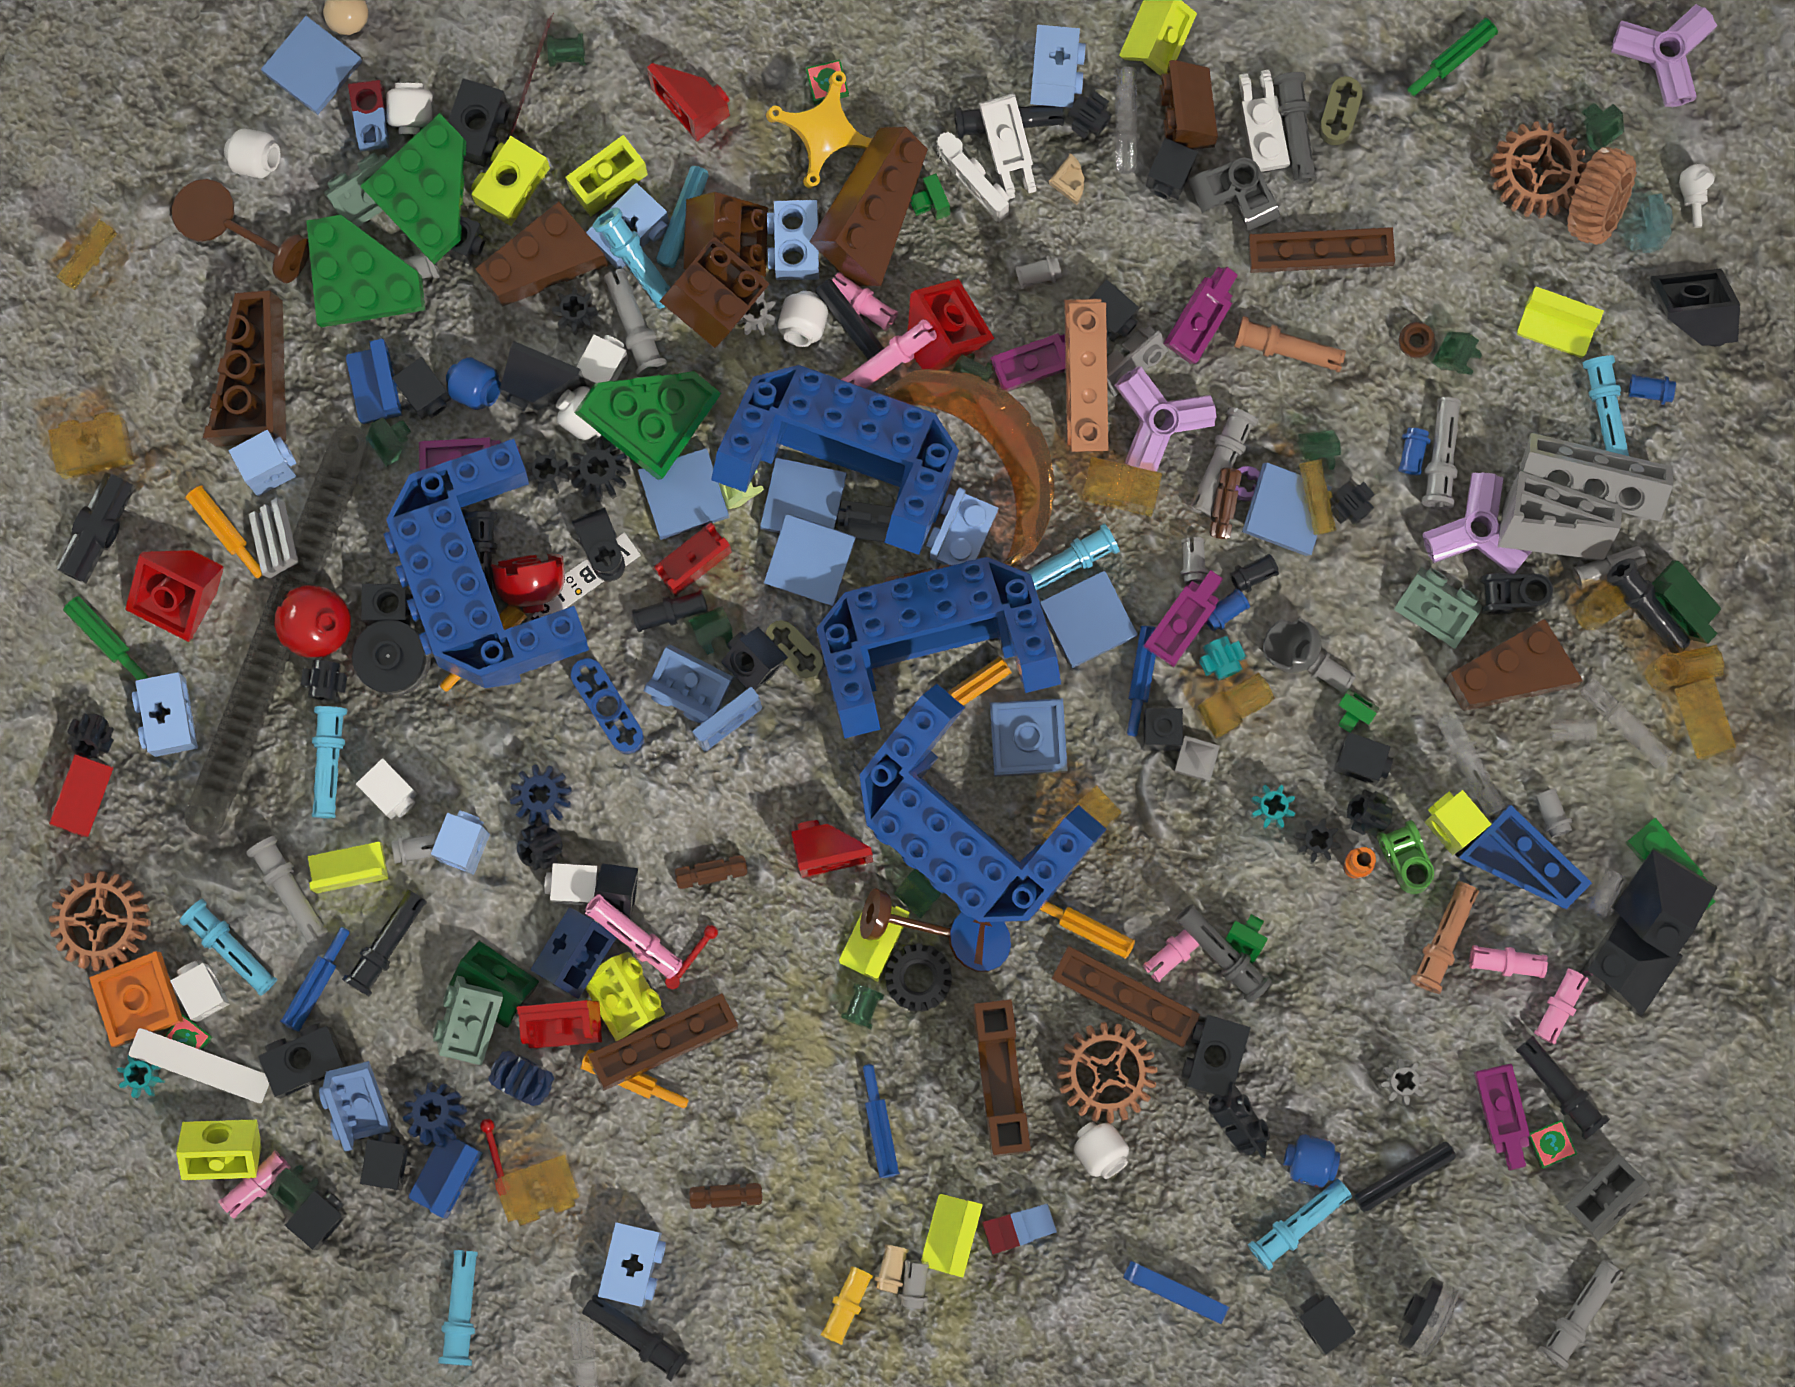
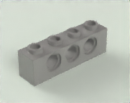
(1615, 471)

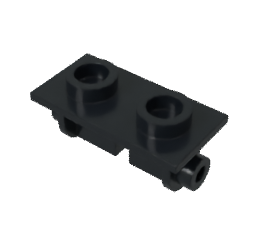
(864, 520)
(1248, 1131)

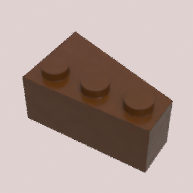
(540, 256)
(1516, 669)

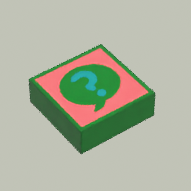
(818, 80)
(189, 1034)
(1552, 1144)

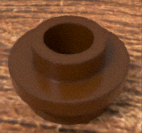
(1416, 329)

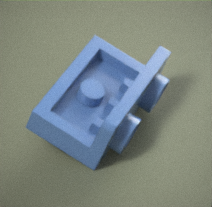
(688, 684)
(354, 1104)

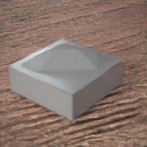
(1197, 758)

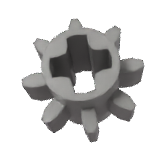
(759, 323)
(1413, 1081)

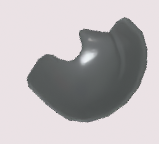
(1292, 645)

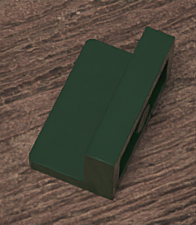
(1686, 602)
(492, 971)

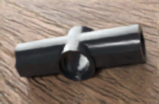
(95, 528)

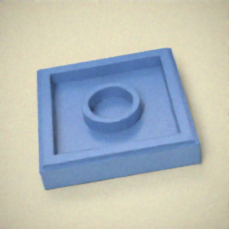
(311, 65)
(804, 493)
(685, 495)
(1279, 511)
(810, 559)
(1088, 619)
(727, 719)
(1028, 737)

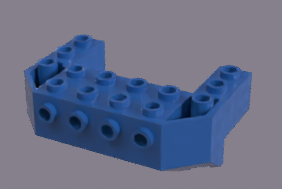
(848, 429)
(449, 580)
(930, 616)
(945, 842)

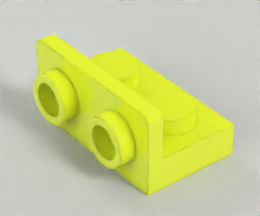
(624, 996)

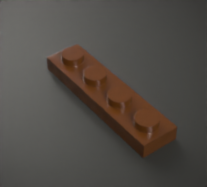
(1321, 250)
(1125, 997)
(662, 1041)

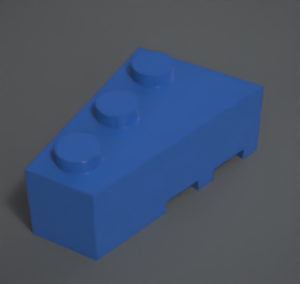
(1525, 858)

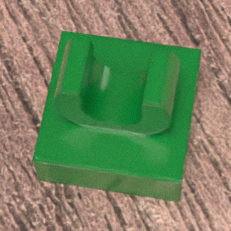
(931, 198)
(1357, 708)
(1246, 937)

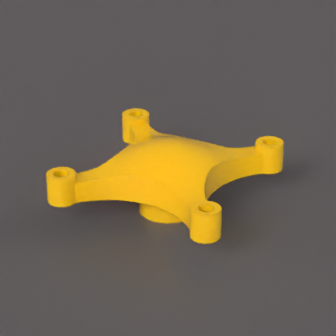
(822, 129)

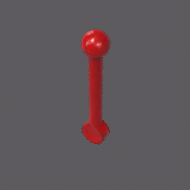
(710, 932)
(487, 1127)

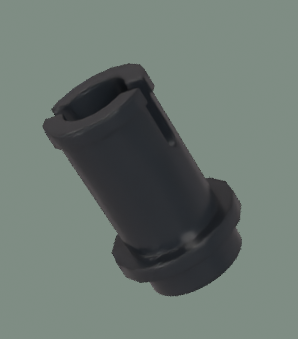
(1254, 573)

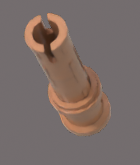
(1272, 341)
(1440, 952)

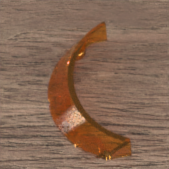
(1010, 433)

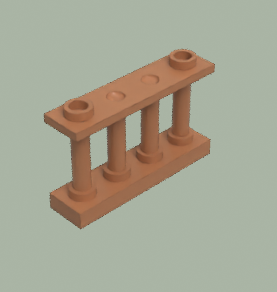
(1086, 374)

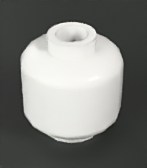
(408, 107)
(252, 153)
(802, 318)
(569, 420)
(1101, 1149)

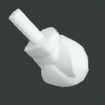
(1694, 185)

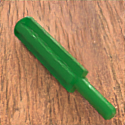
(1456, 54)
(102, 635)

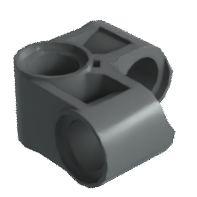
(1252, 200)

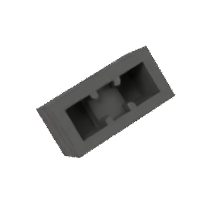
(1608, 1197)

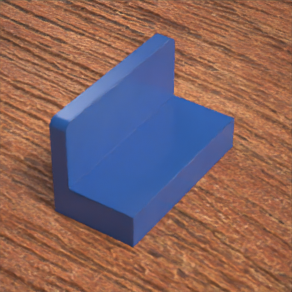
(373, 383)
(445, 1176)

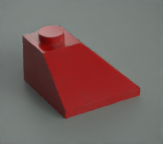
(689, 99)
(953, 318)
(174, 590)
(827, 849)

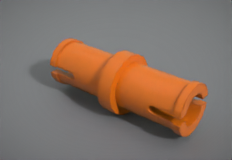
(1365, 856)

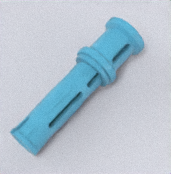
(626, 246)
(1605, 392)
(1080, 554)
(328, 743)
(216, 935)
(1287, 1233)
(458, 1328)

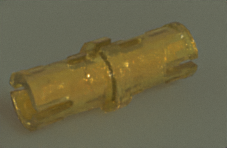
(86, 255)
(1317, 497)

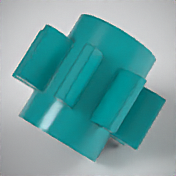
(1222, 658)
(1283, 804)
(131, 1072)

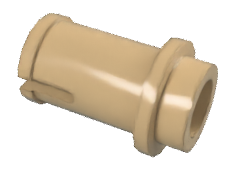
(891, 1269)

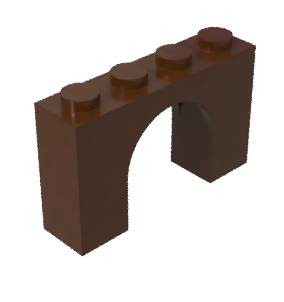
(1000, 1078)

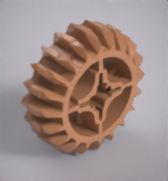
(1524, 167)
(1601, 195)
(100, 937)
(1123, 1046)

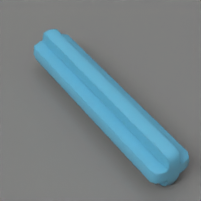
(675, 233)

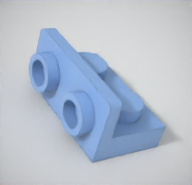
(963, 529)

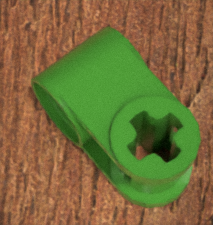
(1406, 855)

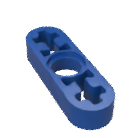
(584, 688)
(1175, 1292)

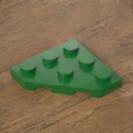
(424, 188)
(358, 275)
(649, 415)

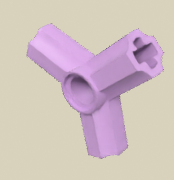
(1682, 38)
(1180, 416)
(1458, 537)

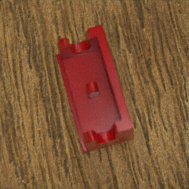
(692, 559)
(81, 796)
(560, 1024)

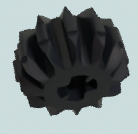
(593, 482)

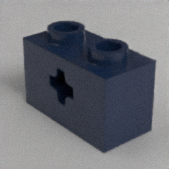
(573, 953)

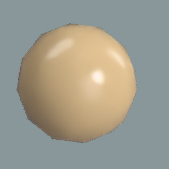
(345, 15)

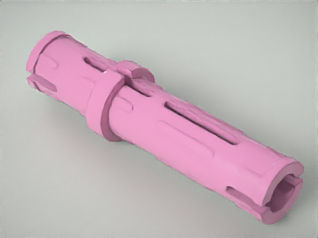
(900, 350)
(645, 945)

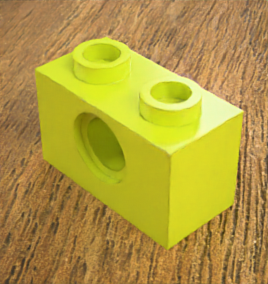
(606, 175)
(509, 200)
(1456, 821)
(219, 1149)

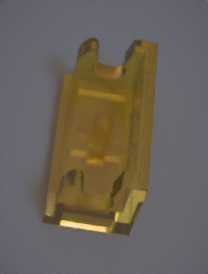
(1705, 719)

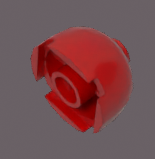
(529, 581)
(313, 621)

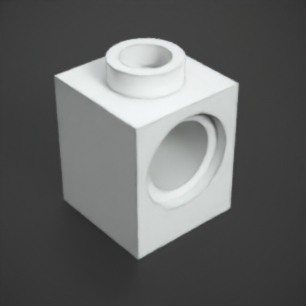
(603, 360)
(387, 790)
(571, 883)
(199, 990)

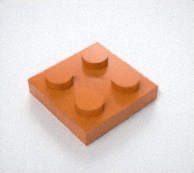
(136, 998)

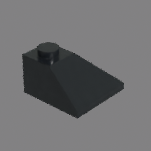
(1700, 305)
(536, 378)
(1664, 902)
(1629, 967)

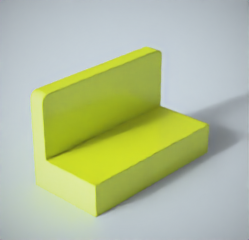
(1158, 33)
(1559, 322)
(347, 867)
(871, 956)
(951, 1234)

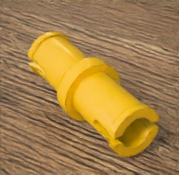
(846, 1305)

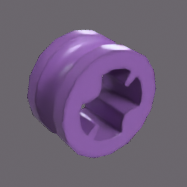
(1252, 474)

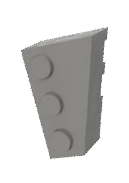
(1557, 519)

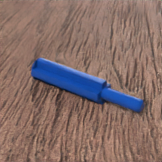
(1140, 680)
(314, 984)
(879, 1127)

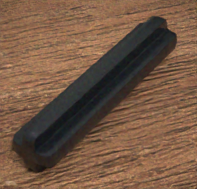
(849, 319)
(1405, 1176)

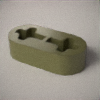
(1332, 109)
(800, 644)

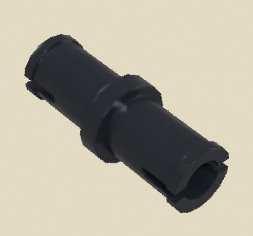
(670, 611)

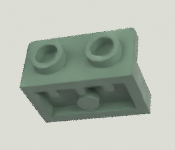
(349, 197)
(1439, 606)
(467, 1021)

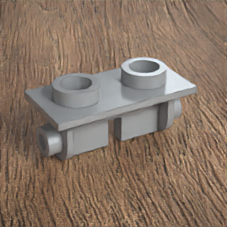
(1144, 350)

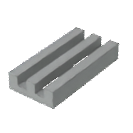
(267, 540)

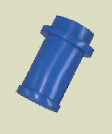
(1652, 388)
(1413, 451)
(1227, 609)

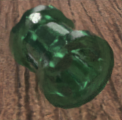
(566, 50)
(862, 1006)

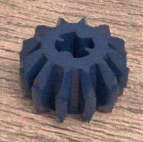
(543, 783)
(521, 1078)
(444, 1124)

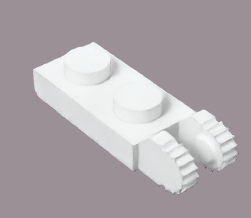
(1263, 124)
(1007, 141)
(971, 175)

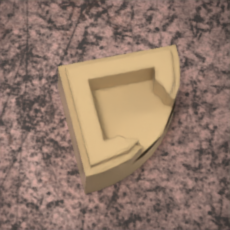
(1069, 179)

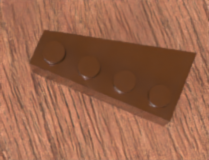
(871, 207)
(251, 373)

